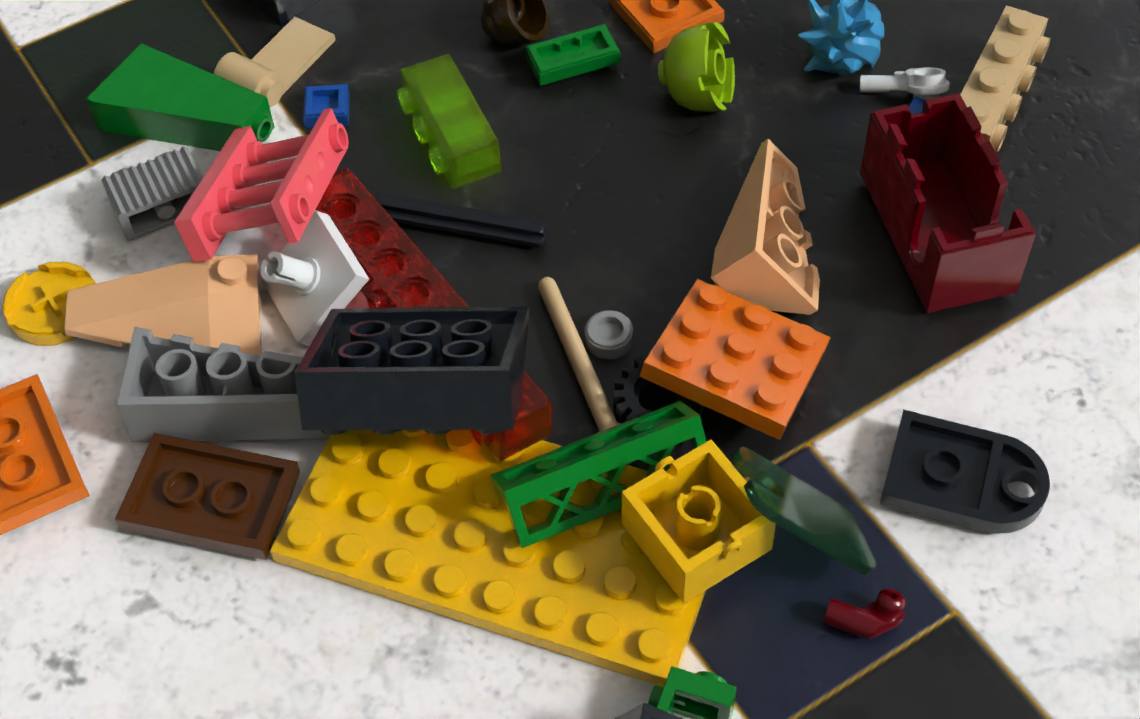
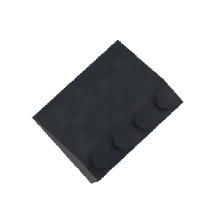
(414, 370)

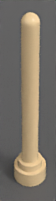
(577, 355)

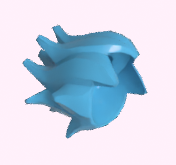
(843, 36)

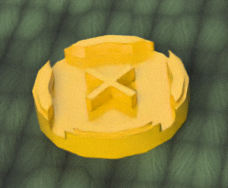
(38, 302)

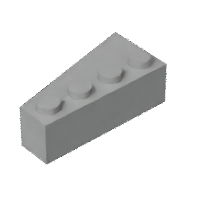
(208, 392)

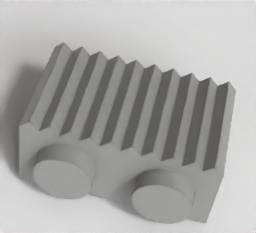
(152, 192)

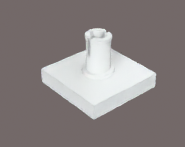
(312, 277)

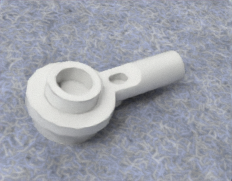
(922, 82)

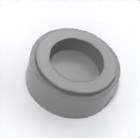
(609, 334)

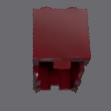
(942, 203)

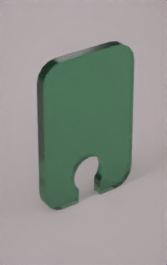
(804, 511)

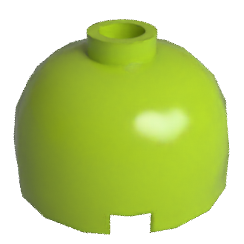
(697, 68)

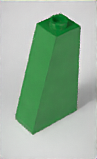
(176, 103)

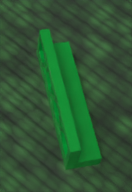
(587, 460)

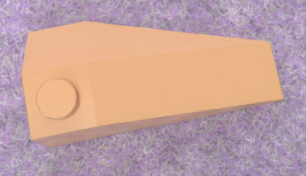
(764, 240)
(201, 300)

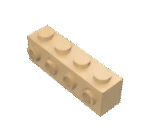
(1005, 71)

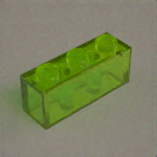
(449, 121)

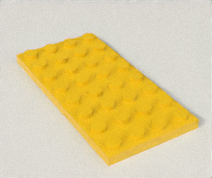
(425, 528)

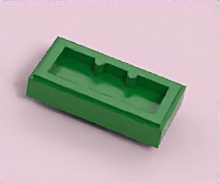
(572, 54)

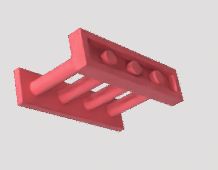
(242, 164)

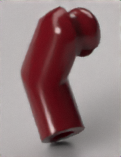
(870, 620)

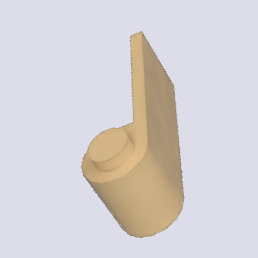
(279, 62)

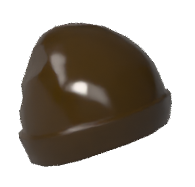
(515, 20)

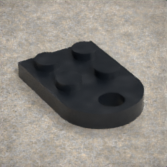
(963, 475)

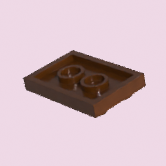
(208, 496)

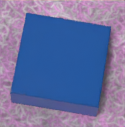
(325, 97)

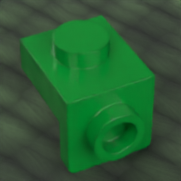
(694, 695)

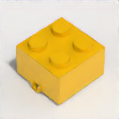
(696, 520)

